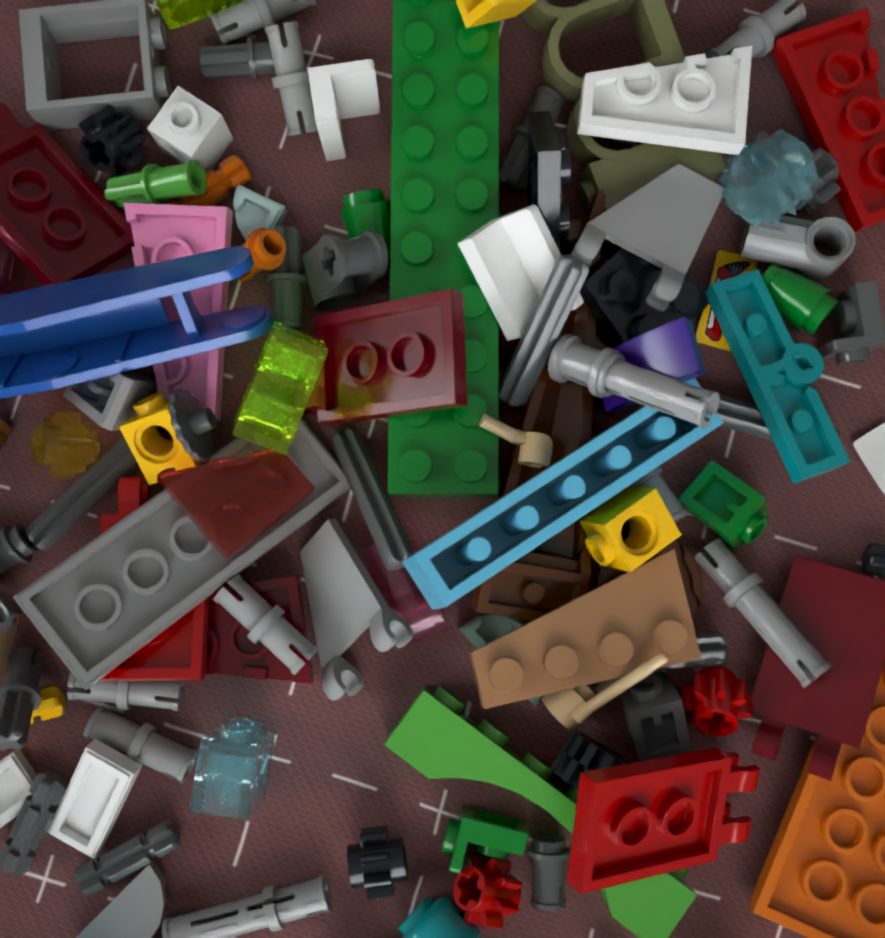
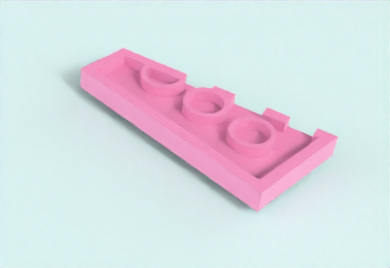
(175, 232)

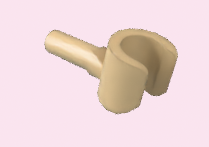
(534, 446)

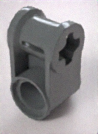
(344, 267)

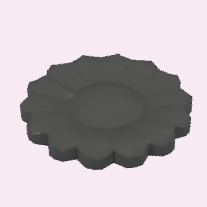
(192, 424)

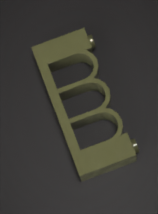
(629, 169)

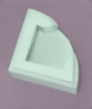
(256, 211)

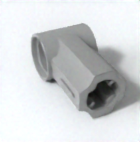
(793, 246)

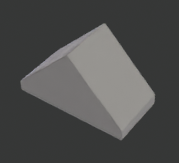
(110, 398)

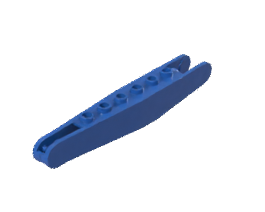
(119, 322)

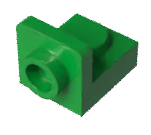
(726, 506)
(492, 832)

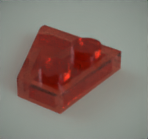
(237, 497)

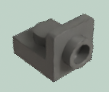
(863, 325)
(655, 718)

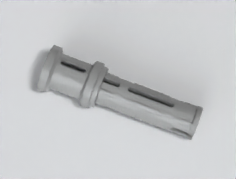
(609, 374)

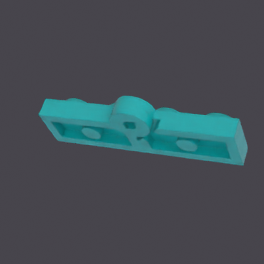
(778, 376)

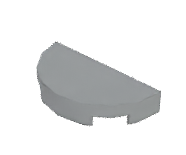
(135, 911)

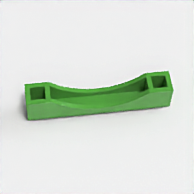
(448, 744)

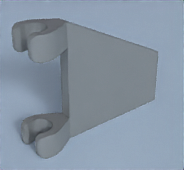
(659, 225)
(343, 606)

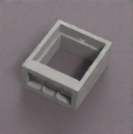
(89, 21)

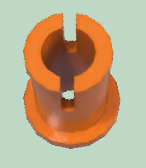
(267, 251)

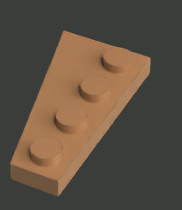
(592, 637)

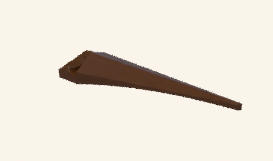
(562, 564)

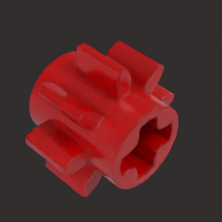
(716, 701)
(487, 891)

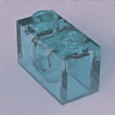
(233, 769)

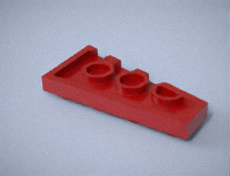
(840, 104)

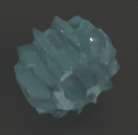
(769, 178)

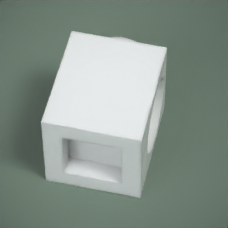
(190, 130)

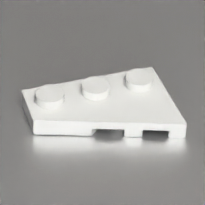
(673, 105)

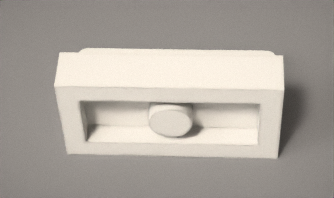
(338, 94)
(512, 265)

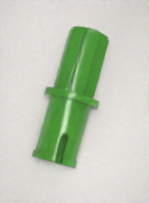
(157, 184)

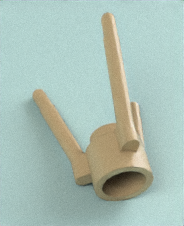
(577, 704)

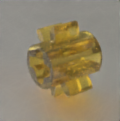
(64, 445)

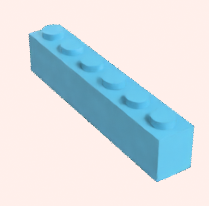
(549, 503)

